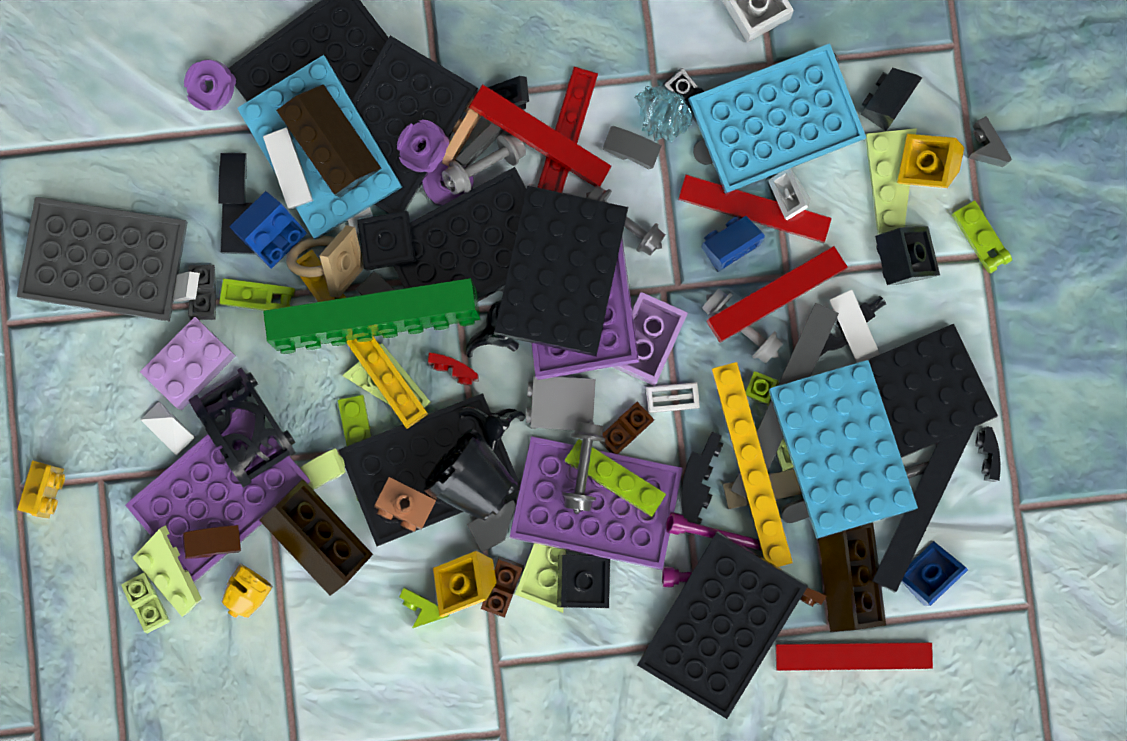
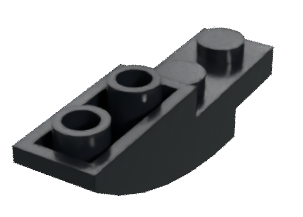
(694, 493)

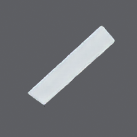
(854, 326)

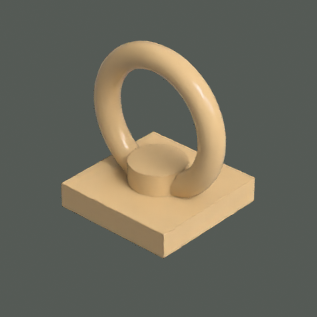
(339, 260)

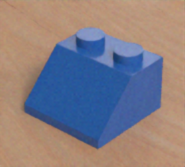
(732, 242)

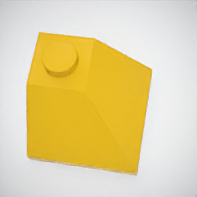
(930, 161)
(463, 582)

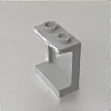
(560, 402)

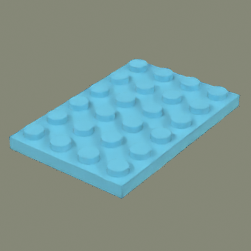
(777, 118)
(327, 209)
(842, 449)

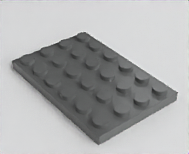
(102, 259)

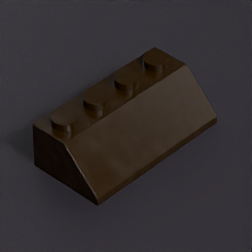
(329, 140)
(316, 537)
(848, 570)

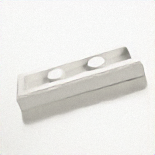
(288, 168)

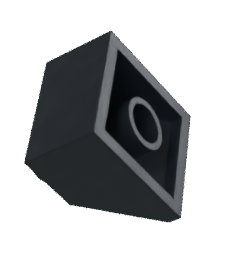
(890, 97)
(907, 255)

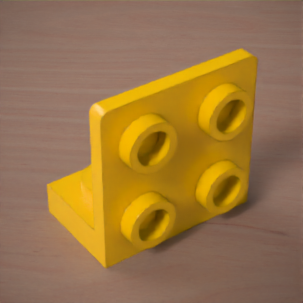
(41, 490)

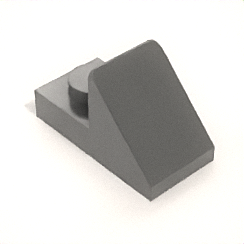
(993, 150)

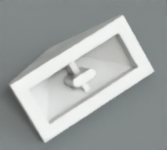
(789, 193)
(168, 428)

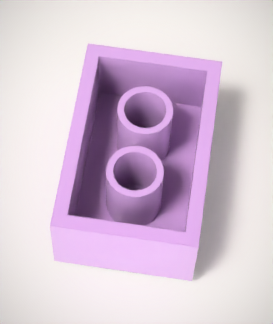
(656, 332)
(187, 363)

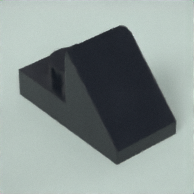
(513, 90)

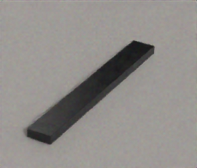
(915, 522)

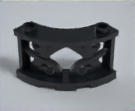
(209, 408)

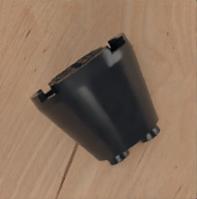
(471, 478)

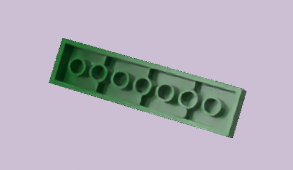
(372, 316)

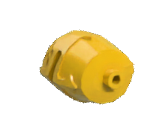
(245, 592)

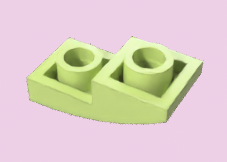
(324, 468)
(145, 602)

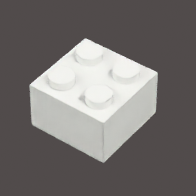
(758, 16)

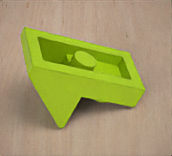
(429, 610)

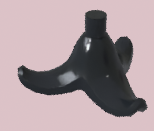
(487, 336)
(493, 423)

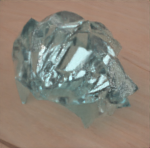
(663, 113)

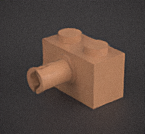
(404, 504)

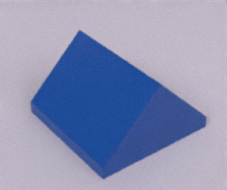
(932, 574)

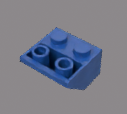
(268, 229)

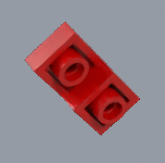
(461, 372)

